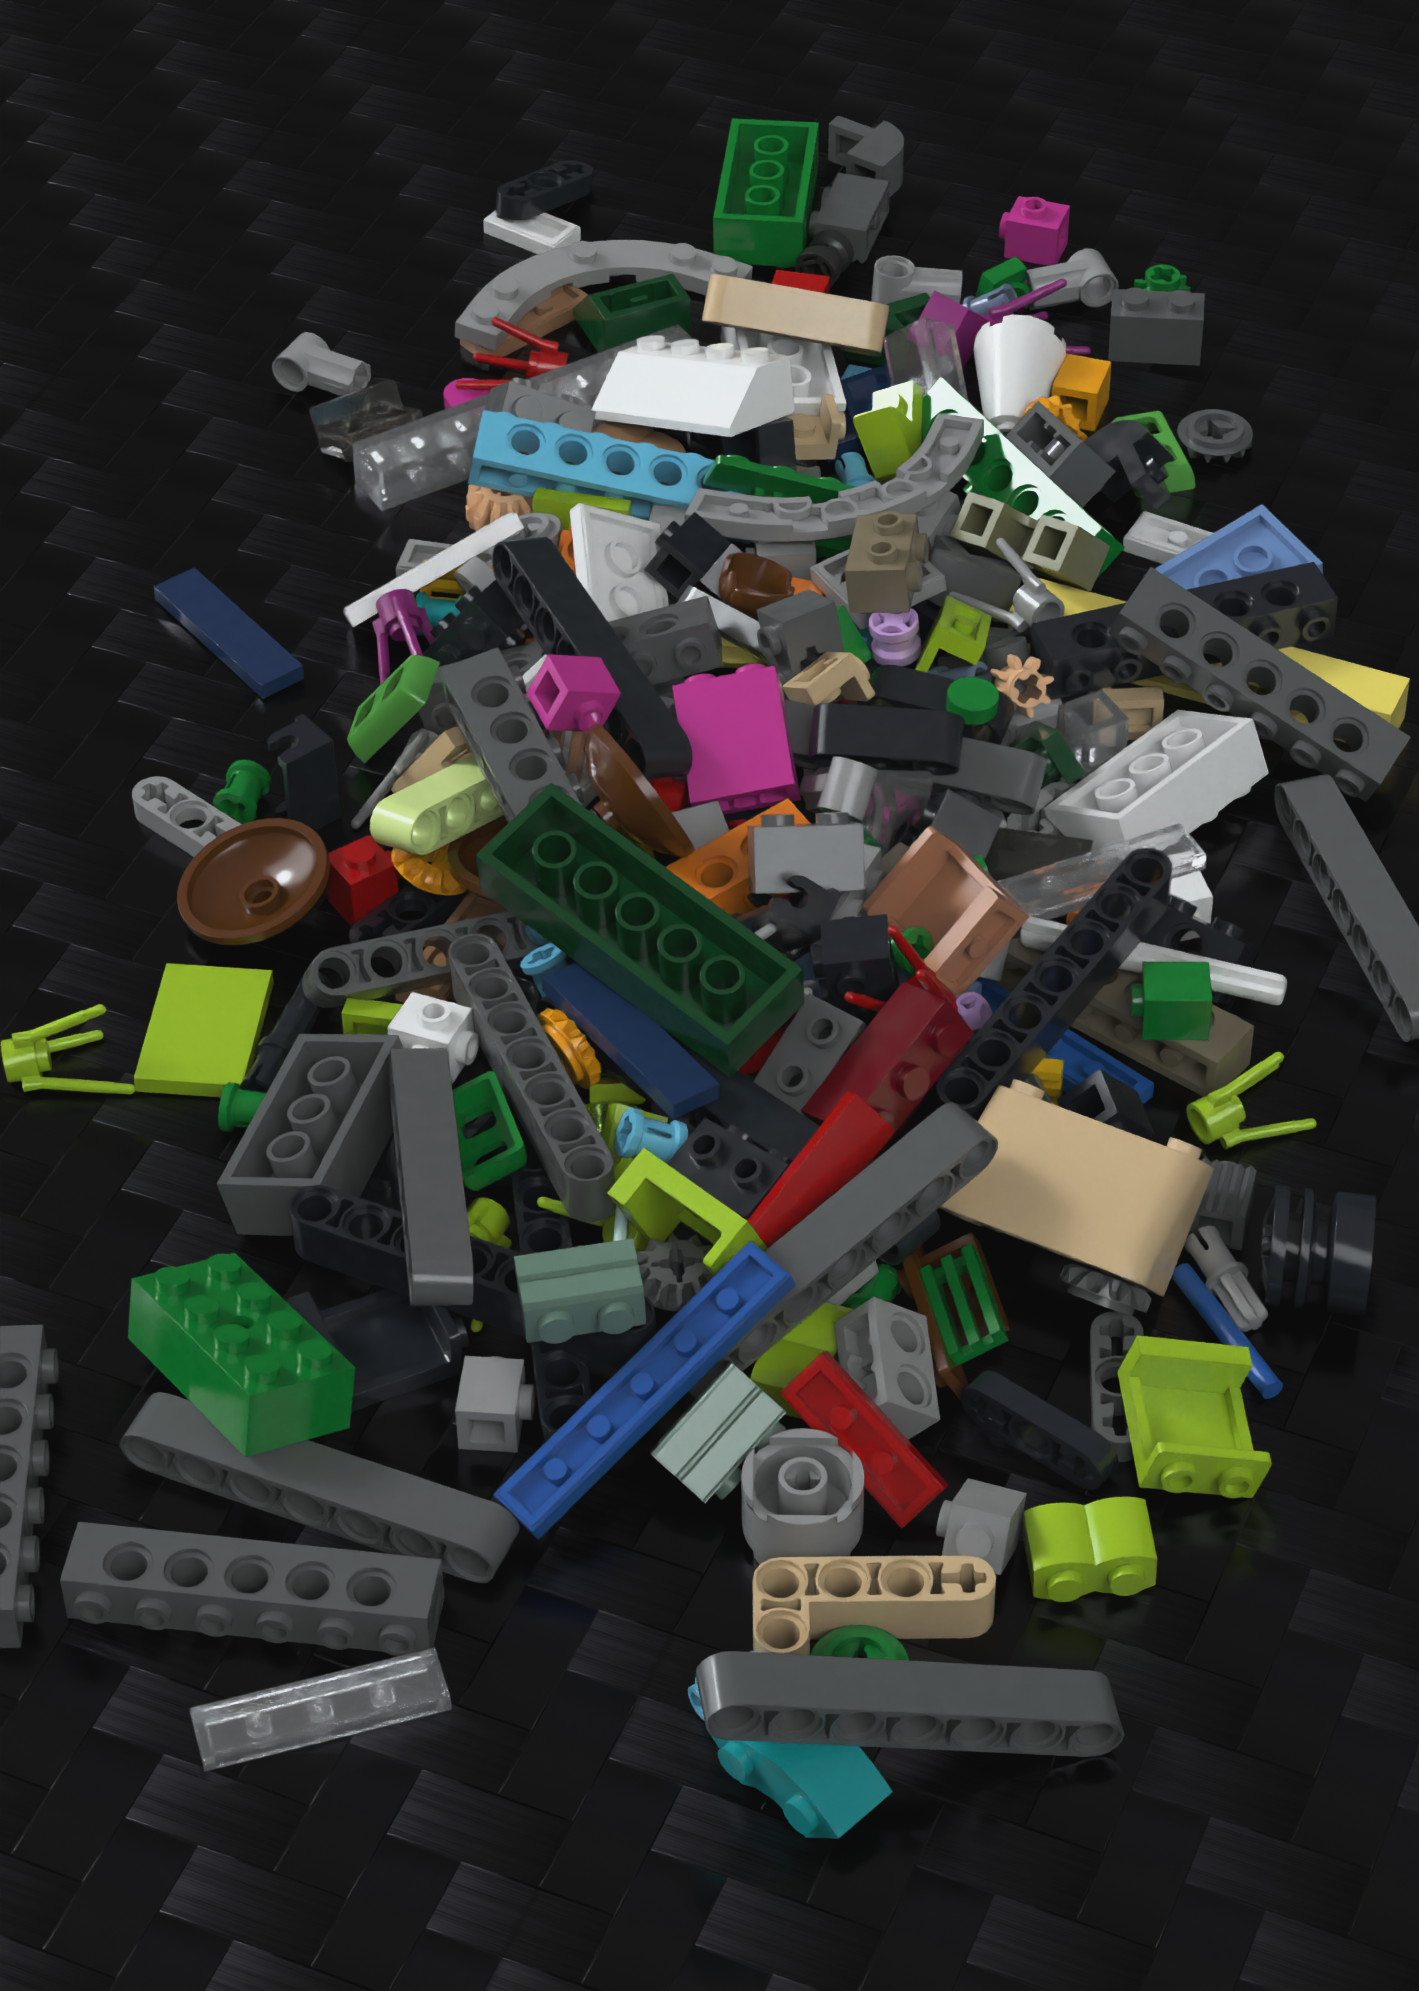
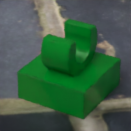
(1009, 272)

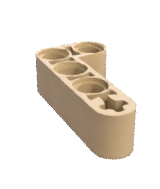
(796, 314)
(899, 1594)

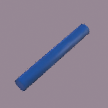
(1224, 1327)

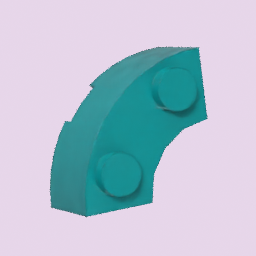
(816, 1785)

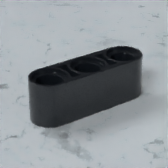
(921, 690)
(887, 737)

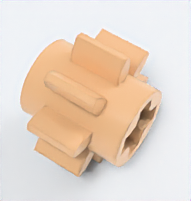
(1035, 683)

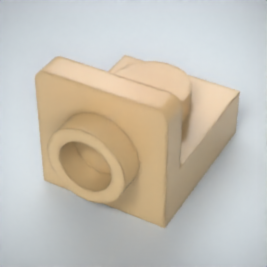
(819, 434)
(828, 678)
(1141, 705)

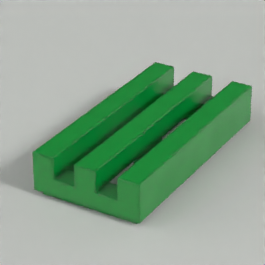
(950, 1272)

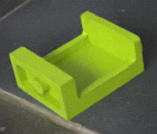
(660, 1198)
(1190, 1417)

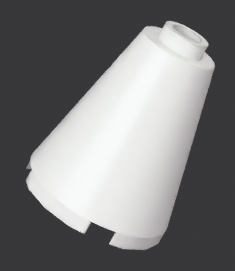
(1015, 366)

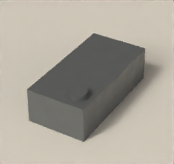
(315, 1127)

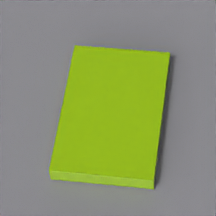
(203, 1029)

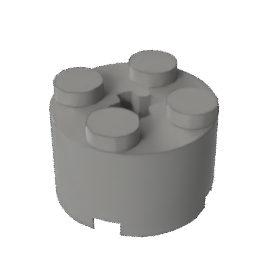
(802, 1497)

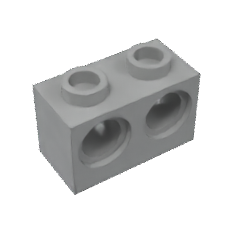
(891, 1361)

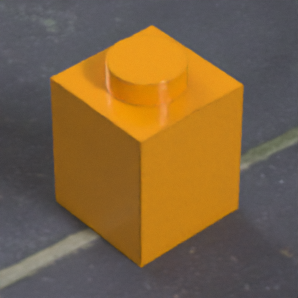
(1084, 385)

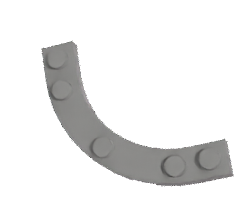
(580, 265)
(917, 484)

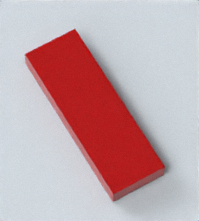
(826, 1163)
(892, 1466)

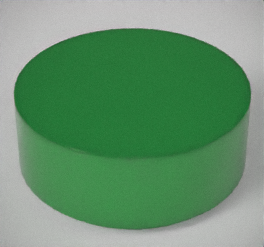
(973, 700)

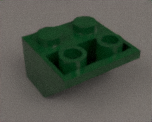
(633, 311)

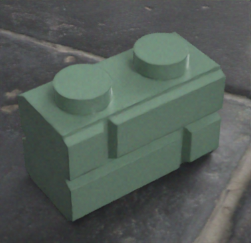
(580, 1291)
(719, 1433)

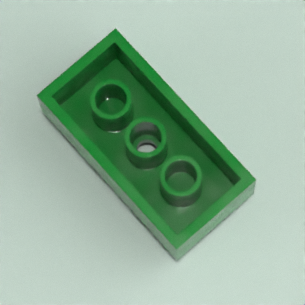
(766, 191)
(241, 1354)

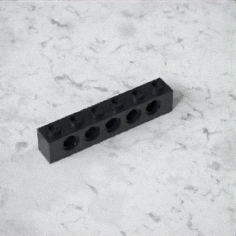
(1277, 606)

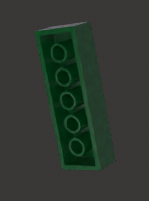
(641, 929)

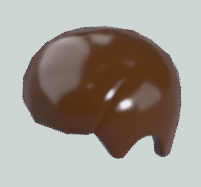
(753, 583)

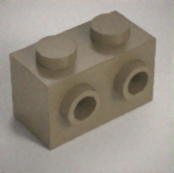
(885, 563)

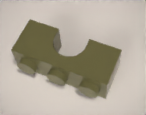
(1045, 545)

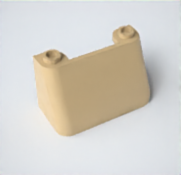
(1084, 1188)

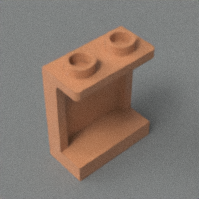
(953, 899)

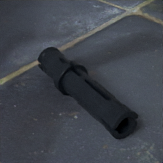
(272, 1050)

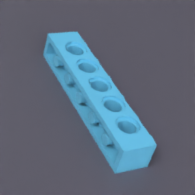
(596, 455)

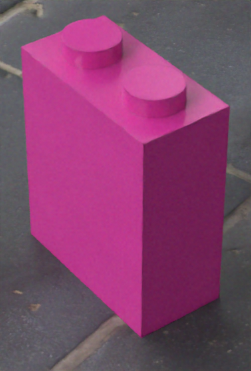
(737, 739)

